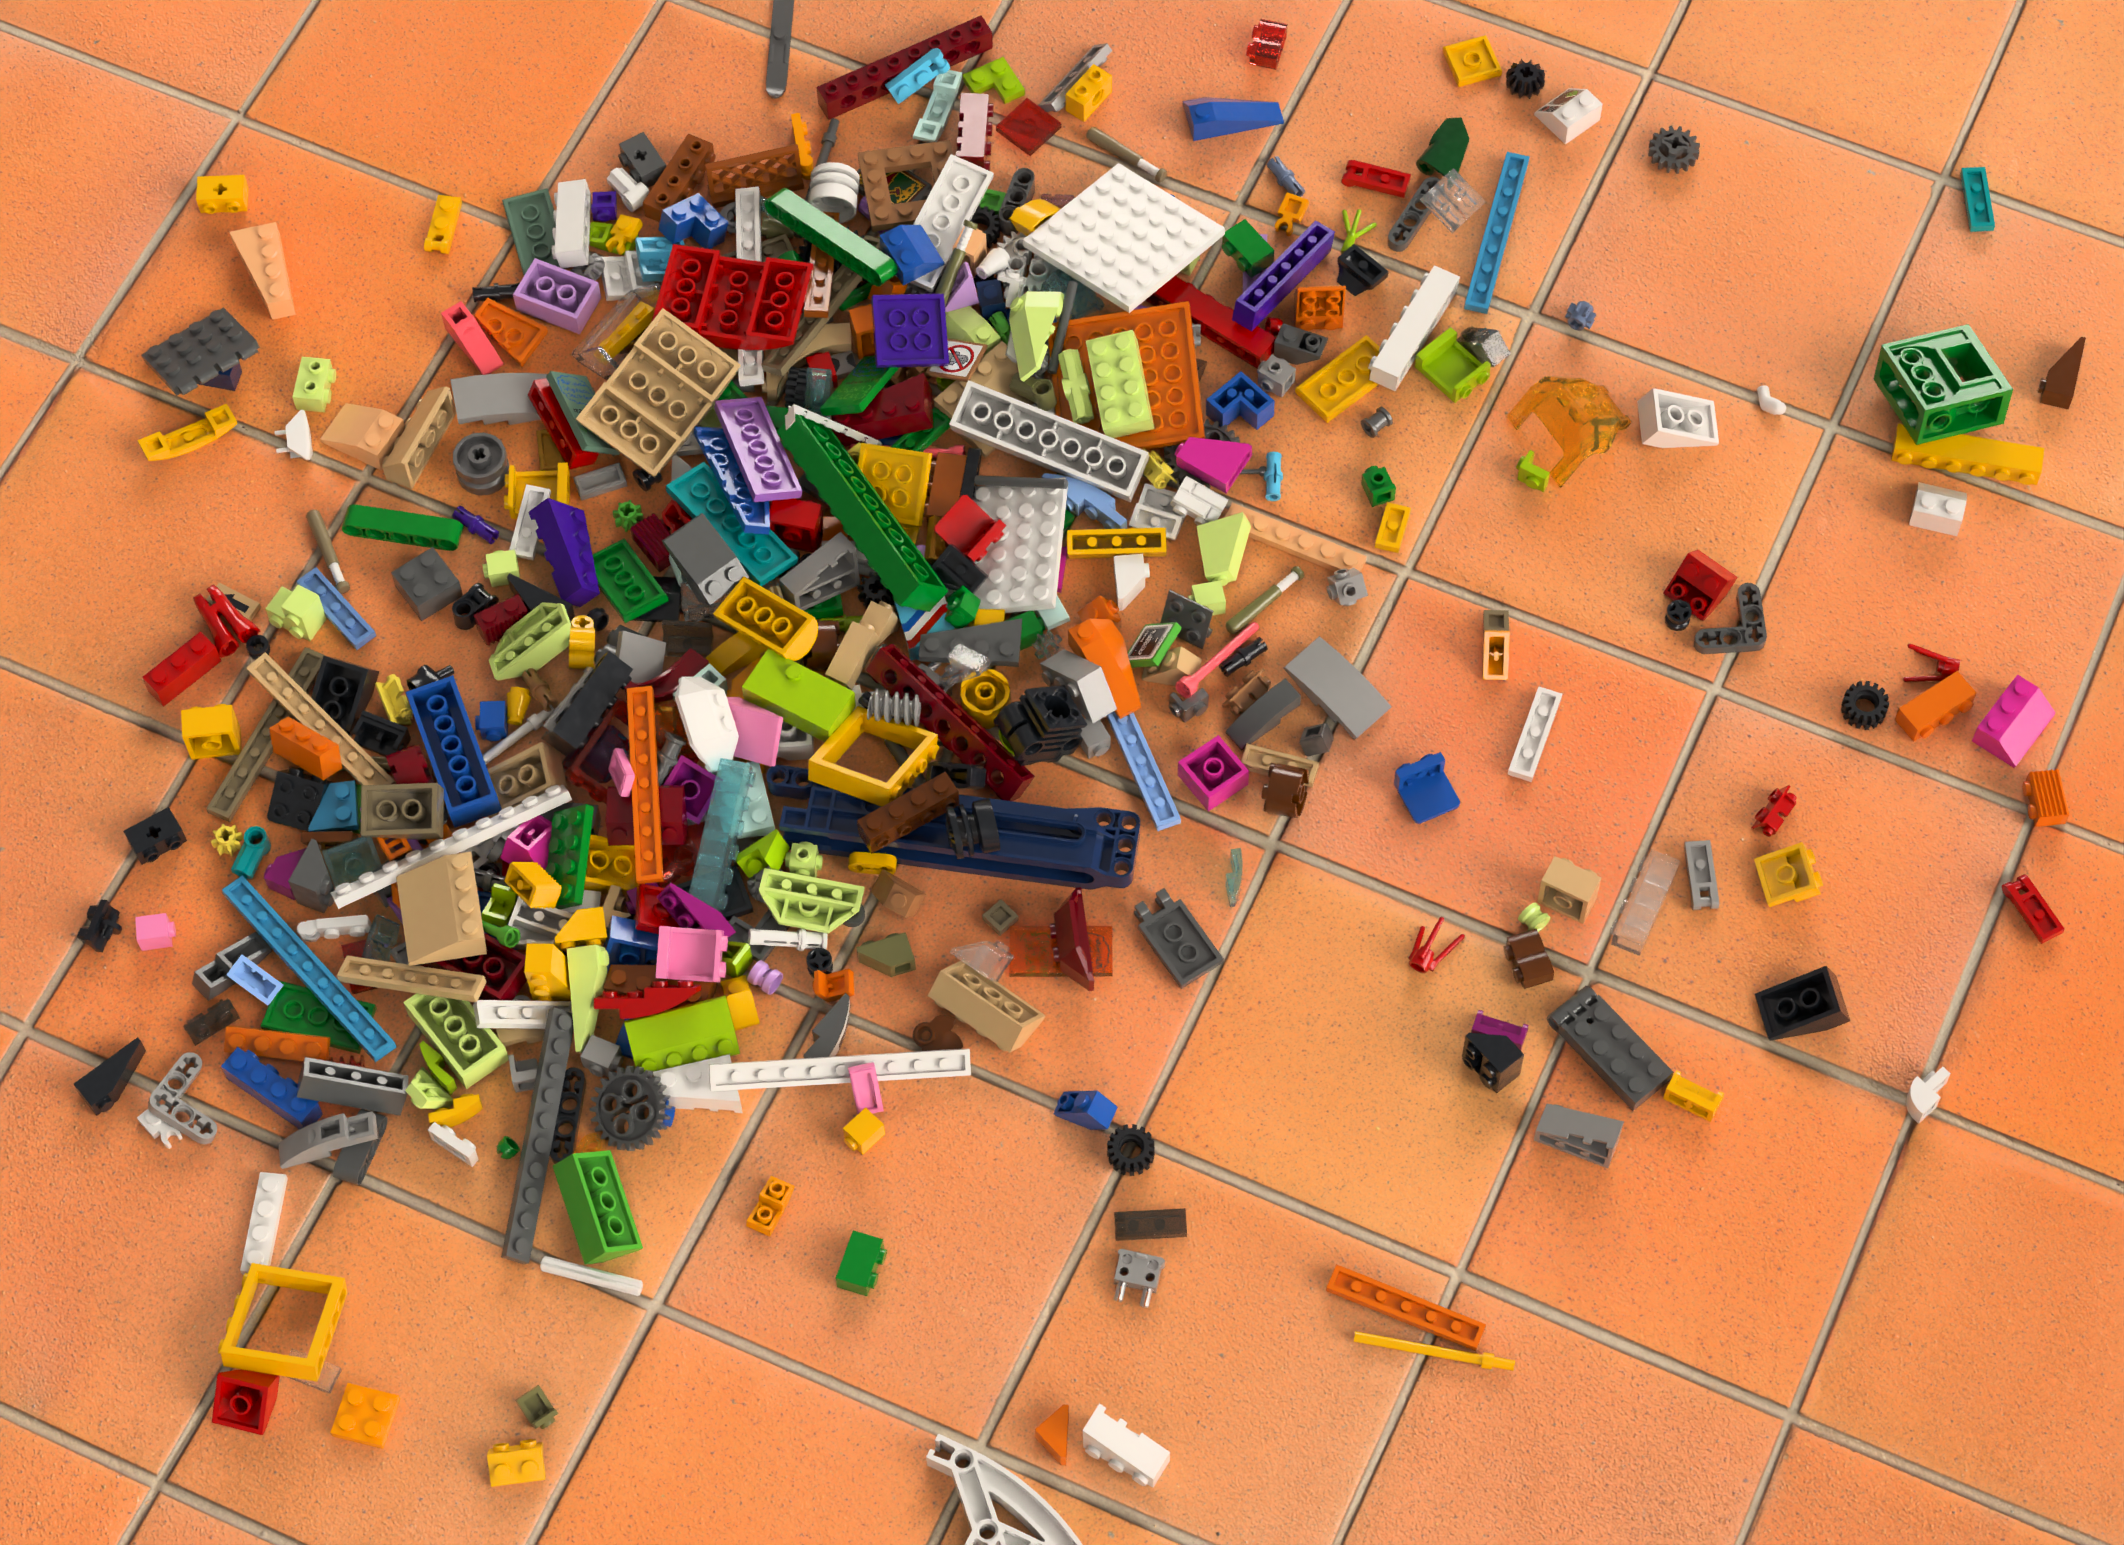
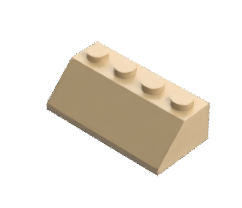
(420, 437)
(985, 1006)

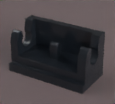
(380, 734)

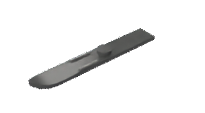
(779, 47)

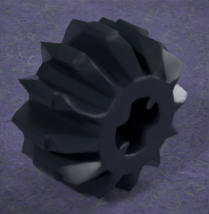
(1525, 79)
(871, 586)

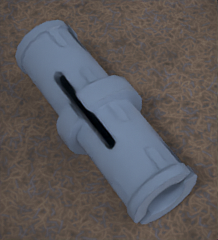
(1285, 177)

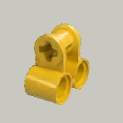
(581, 642)

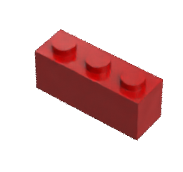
(181, 669)

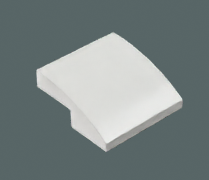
(622, 275)
(1155, 512)

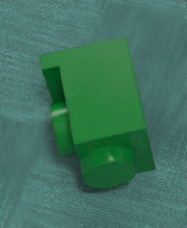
(1378, 486)
(961, 607)

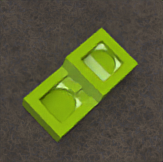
(601, 234)
(435, 1065)

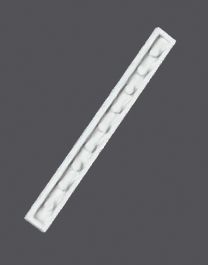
(749, 248)
(460, 841)
(835, 1069)

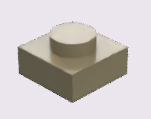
(1496, 620)
(1000, 917)

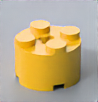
(985, 697)

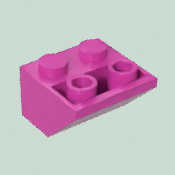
(529, 842)

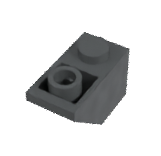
(1298, 345)

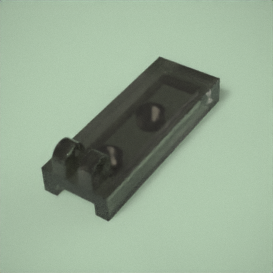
(1150, 1224)

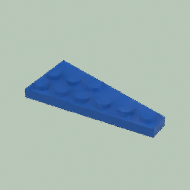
(751, 515)

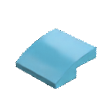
(653, 256)

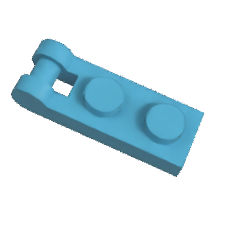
(917, 75)

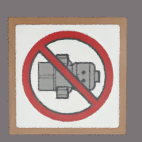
(963, 361)

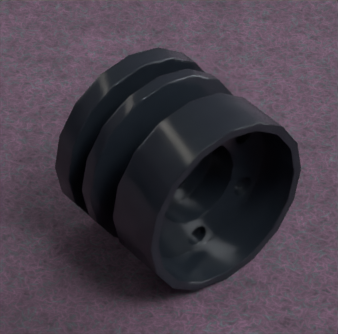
(972, 828)

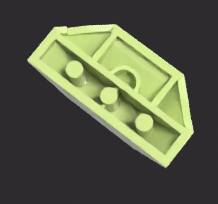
(531, 641)
(809, 901)

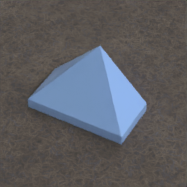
(254, 980)

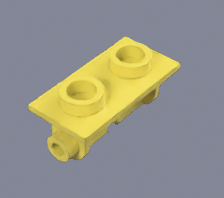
(1158, 473)
(395, 704)

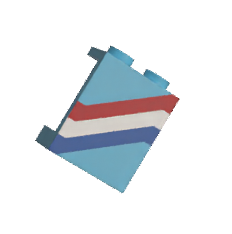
(921, 622)

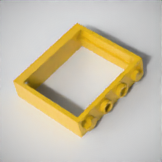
(825, 771)
(274, 1363)

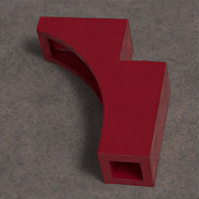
(667, 682)

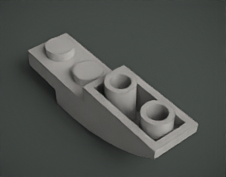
(323, 1136)

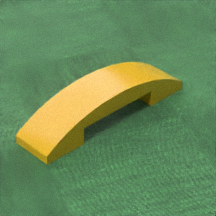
(189, 438)

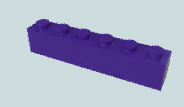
(1283, 275)

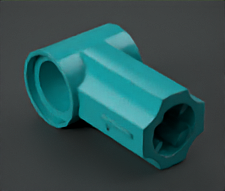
(251, 854)

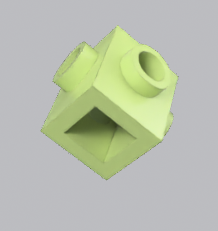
(804, 859)

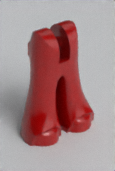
(222, 638)

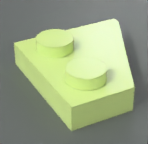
(427, 1092)

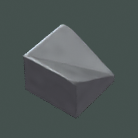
(1316, 739)

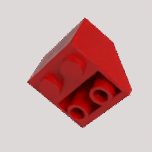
(1700, 583)

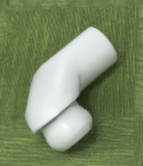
(1769, 403)

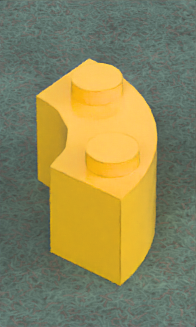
(1032, 215)

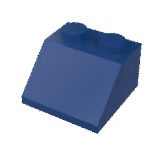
(911, 252)

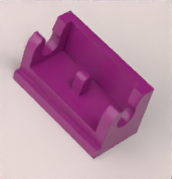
(1488, 1025)

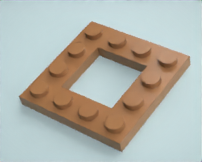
(879, 162)

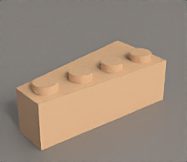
(265, 262)

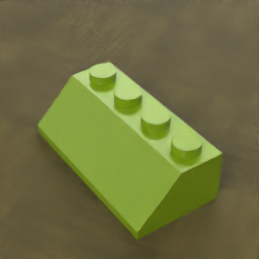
(682, 1035)

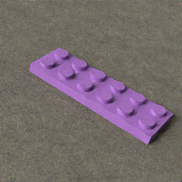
(758, 449)

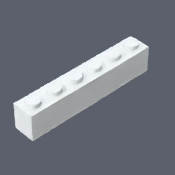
(1414, 327)

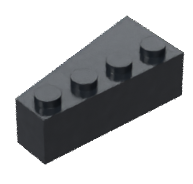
(588, 704)

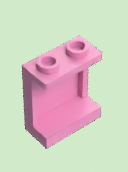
(691, 954)

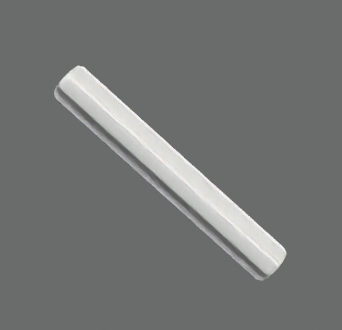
(591, 1275)

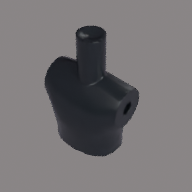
(426, 675)

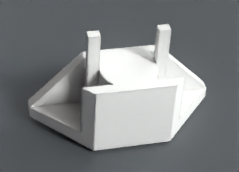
(298, 437)

